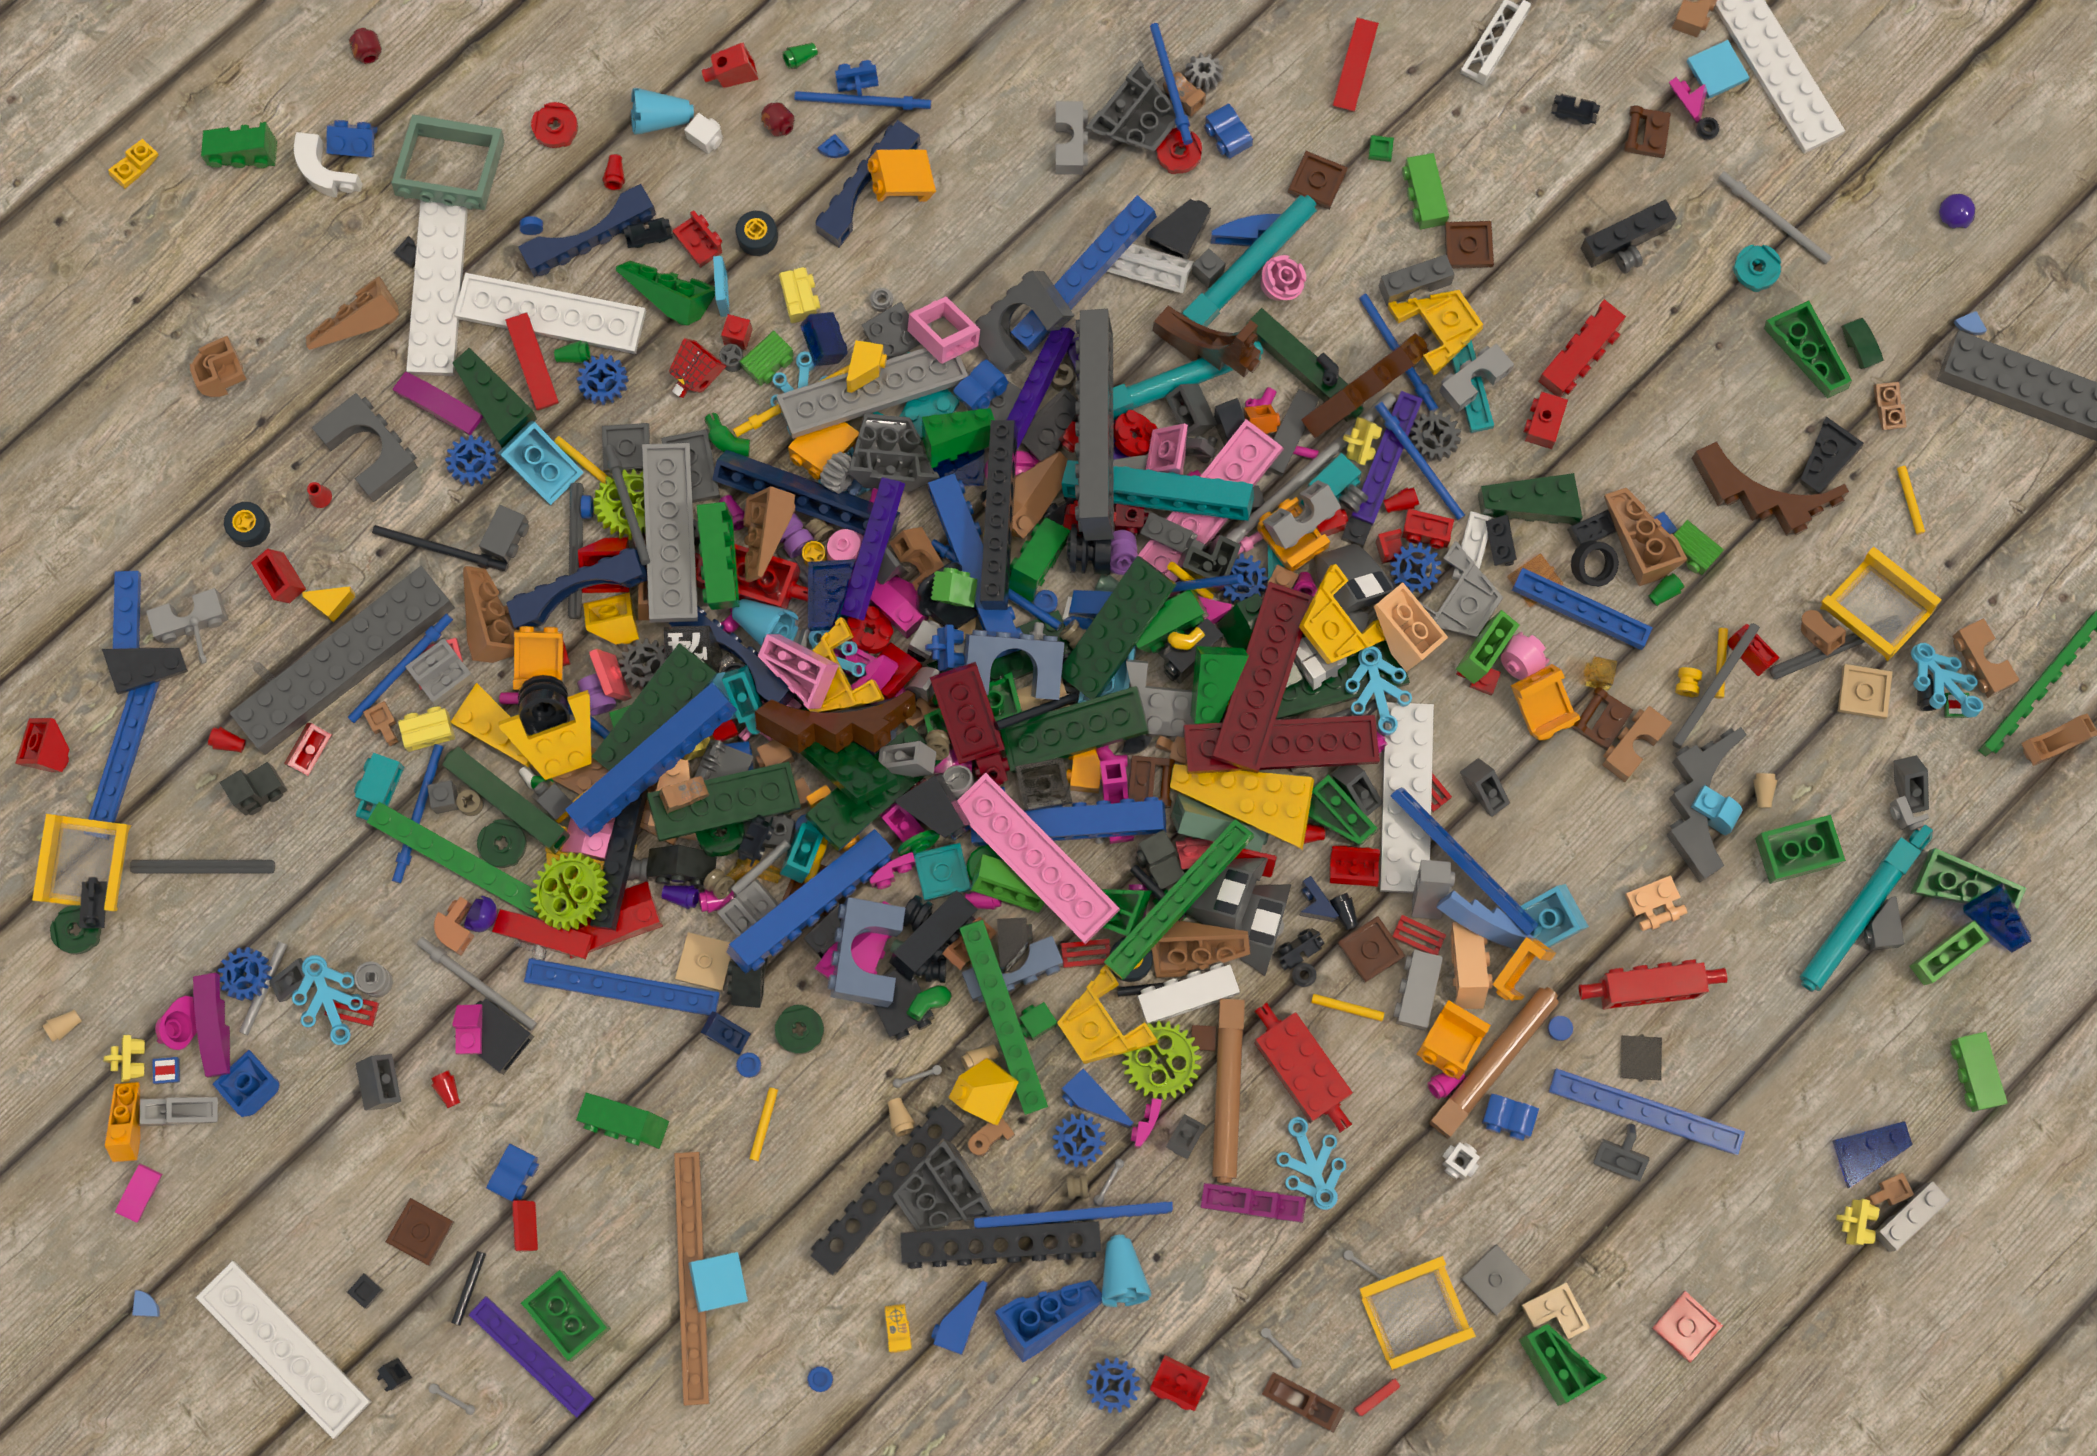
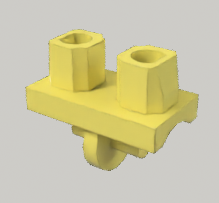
(1360, 441)
(128, 1069)
(1855, 1222)

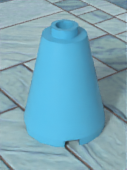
(658, 111)
(764, 619)
(1123, 1274)

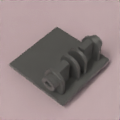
(891, 331)
(722, 761)

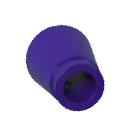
(681, 895)

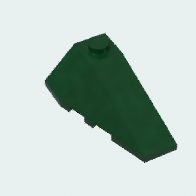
(1239, 625)

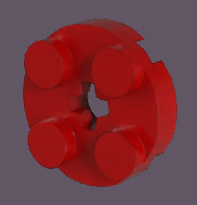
(547, 115)
(1179, 163)
(1141, 426)
(881, 629)

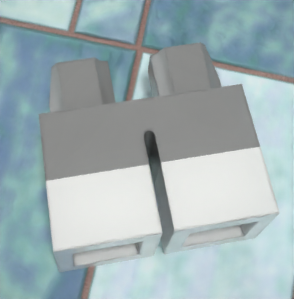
(1314, 666)

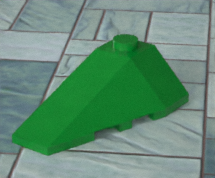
(673, 296)

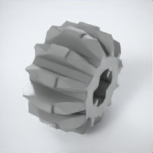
(1204, 65)
(835, 473)

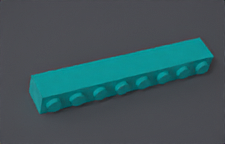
(1174, 492)

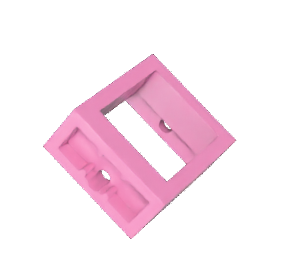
(951, 346)

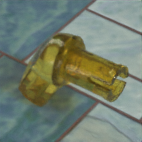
(742, 867)

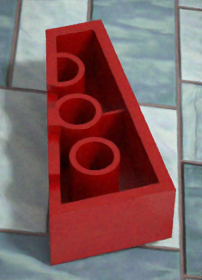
(1583, 350)

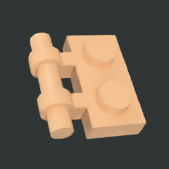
(1653, 896)

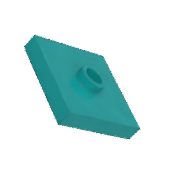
(942, 871)

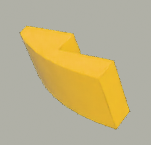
(136, 162)

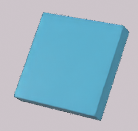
(1718, 69)
(721, 286)
(718, 1282)

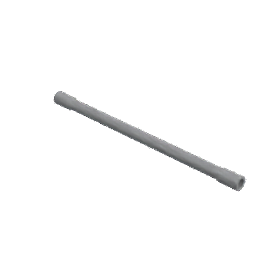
(1306, 473)

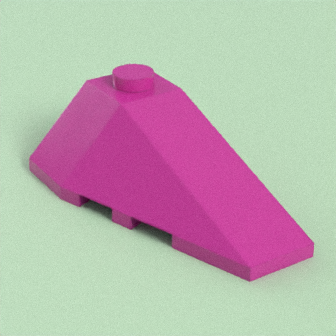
(898, 603)
(865, 951)

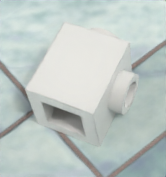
(704, 133)

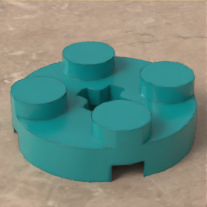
(1754, 279)

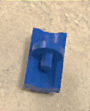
(856, 78)
(943, 648)

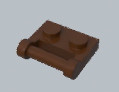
(1654, 135)
(1609, 722)
(1143, 778)

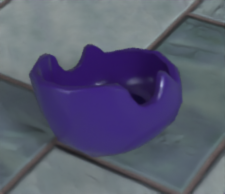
(1957, 211)
(481, 915)

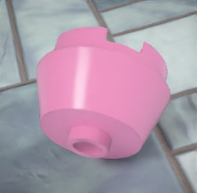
(1282, 278)
(844, 545)
(1523, 656)

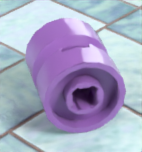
(795, 537)
(1122, 551)
(598, 700)

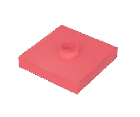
(609, 675)

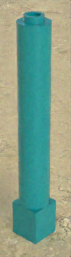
(1208, 305)
(1162, 384)
(1861, 911)

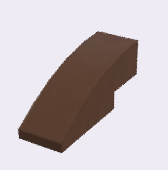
(1303, 1402)

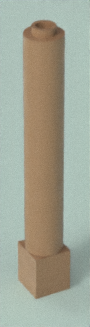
(1494, 1062)
(1228, 1089)

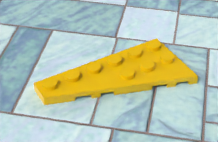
(1262, 800)

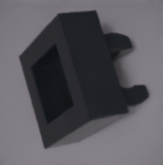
(394, 1374)

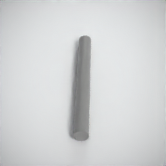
(257, 1000)

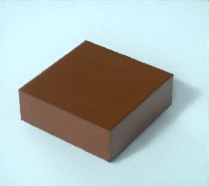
(1204, 1037)

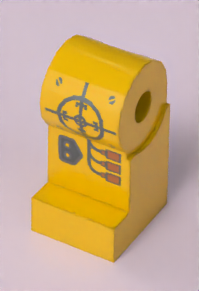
(898, 1328)

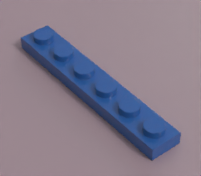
(1582, 608)

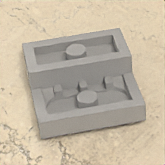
(439, 672)
(747, 907)

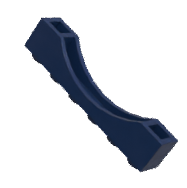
(837, 221)
(546, 253)
(537, 605)
(767, 683)

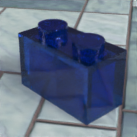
(824, 339)

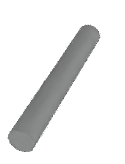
(760, 867)

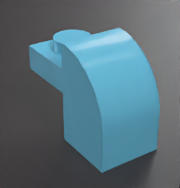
(1721, 811)

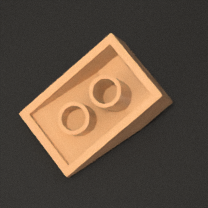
(1408, 627)

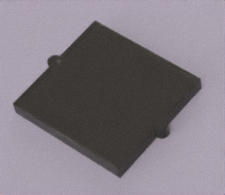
(1641, 1058)

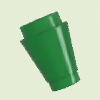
(798, 55)
(573, 353)
(1668, 588)

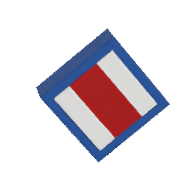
(166, 1070)

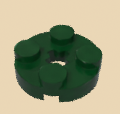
(495, 832)
(723, 845)
(68, 941)
(787, 1022)

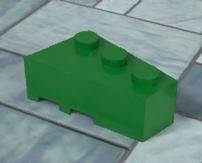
(239, 147)
(955, 433)

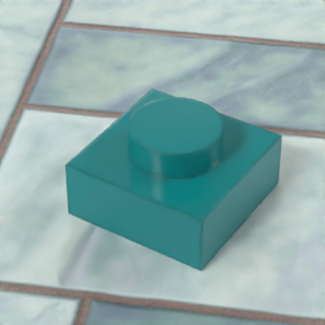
(1921, 838)

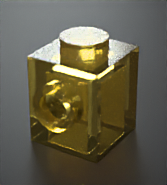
(1600, 673)

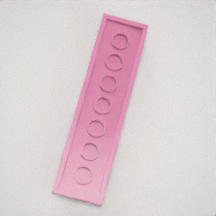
(1241, 459)
(1036, 859)

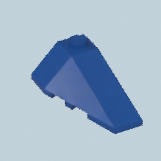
(1040, 1320)

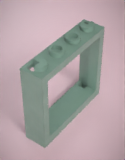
(455, 132)

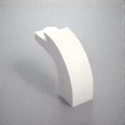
(308, 155)

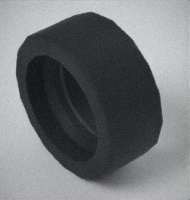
(1610, 566)

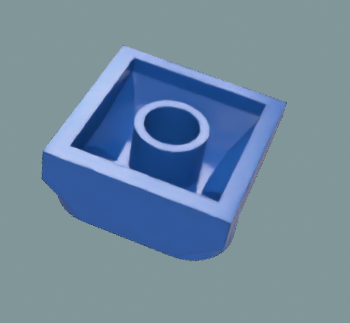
(247, 1085)

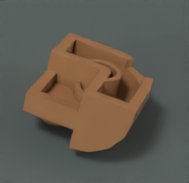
(217, 368)

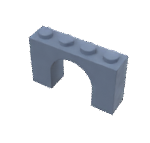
(1044, 654)
(848, 979)

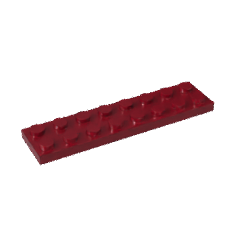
(1263, 678)
(1293, 744)

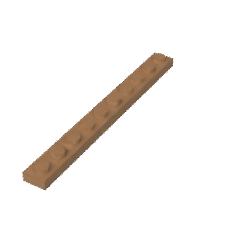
(691, 1249)

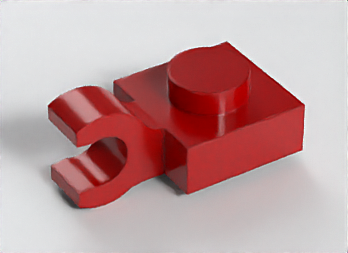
(1486, 683)

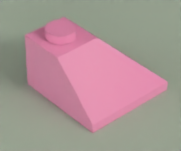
(1168, 449)
(594, 846)

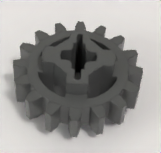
(1443, 432)
(635, 667)

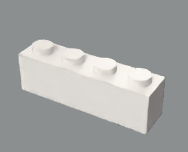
(1187, 994)

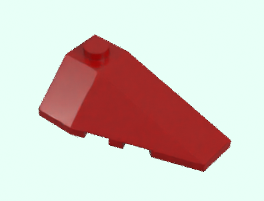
(636, 917)

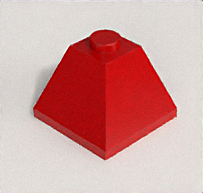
(600, 549)
(43, 746)

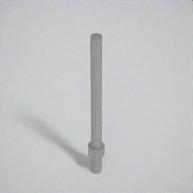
(1739, 189)
(440, 956)

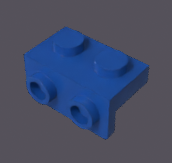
(351, 139)

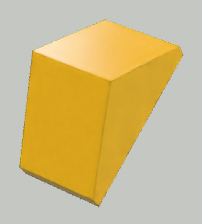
(330, 601)

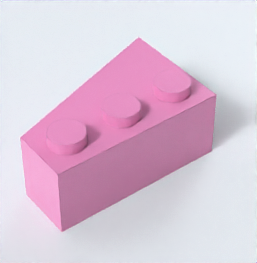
(800, 668)

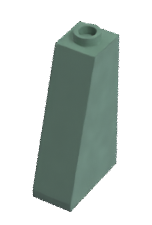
(1204, 822)

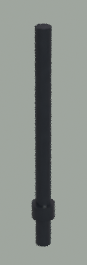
(483, 560)

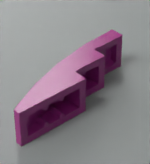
(437, 403)
(211, 1026)
(1253, 1202)

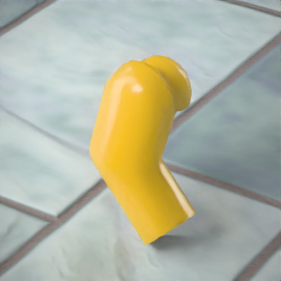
(1184, 641)

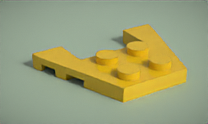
(1449, 320)
(1330, 627)
(840, 692)
(557, 748)
(1092, 1028)

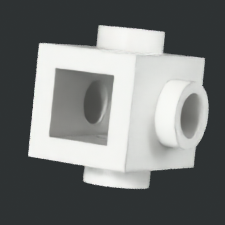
(1469, 1158)

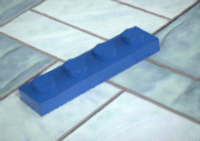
(126, 609)

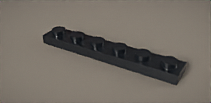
(619, 862)

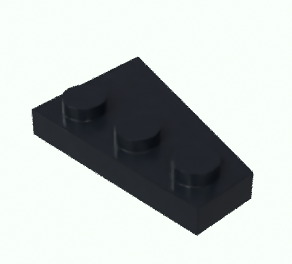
(1049, 425)
(1829, 456)
(142, 666)

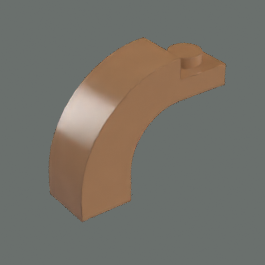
(2059, 739)

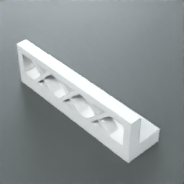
(1502, 41)
(1161, 272)

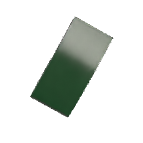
(1863, 342)

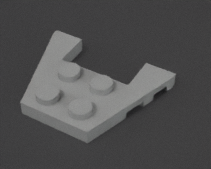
(1471, 599)
(1164, 708)

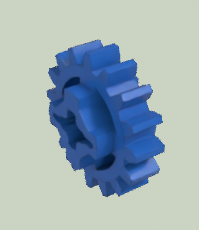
(604, 388)
(464, 453)
(1425, 561)
(1249, 586)
(251, 963)
(1090, 1141)
(1120, 1395)

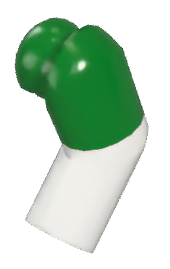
(531, 779)

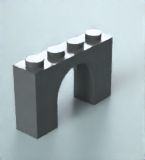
(995, 333)
(356, 417)

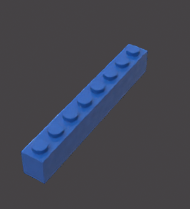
(1090, 266)
(967, 548)
(651, 760)
(1097, 820)
(809, 902)

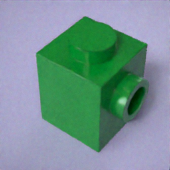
(1036, 1021)

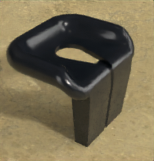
(942, 612)

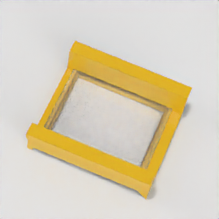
(1881, 603)
(75, 851)
(1415, 1313)

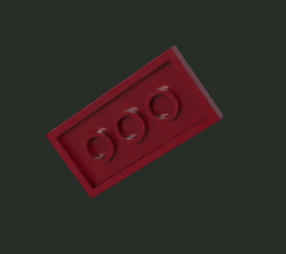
(967, 713)

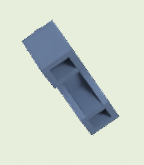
(1042, 959)

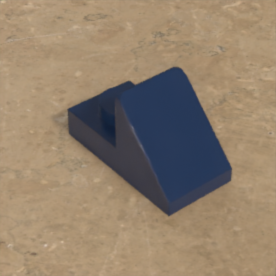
(1321, 907)
(725, 1033)

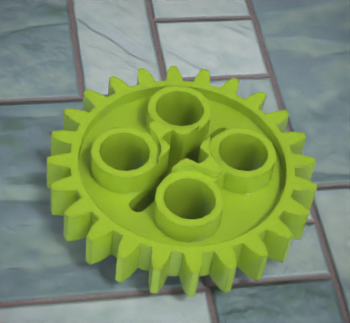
(612, 512)
(550, 902)
(1180, 1048)

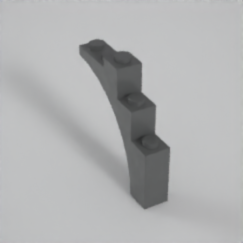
(1692, 836)

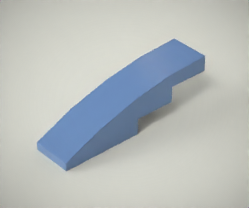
(1489, 924)

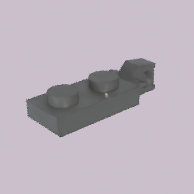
(1170, 534)

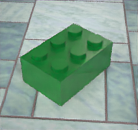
(1800, 849)
(565, 1315)

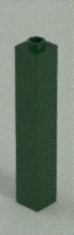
(1296, 358)
(506, 799)

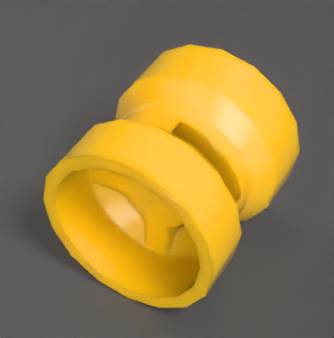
(813, 550)
(1688, 682)

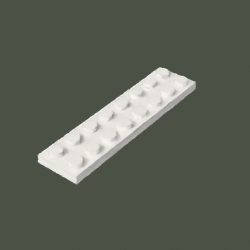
(1780, 72)
(436, 289)
(551, 312)
(1409, 766)
(283, 1349)

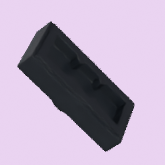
(1593, 528)

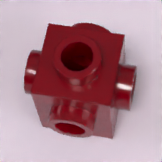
(1130, 518)
(994, 766)

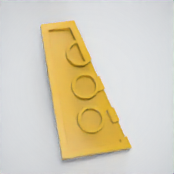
(480, 719)

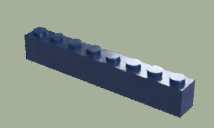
(810, 496)

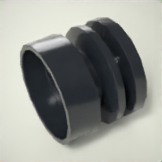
(1087, 552)
(543, 704)

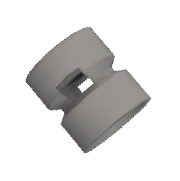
(959, 780)
(373, 979)

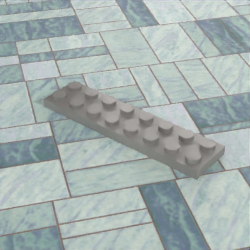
(901, 381)
(669, 532)

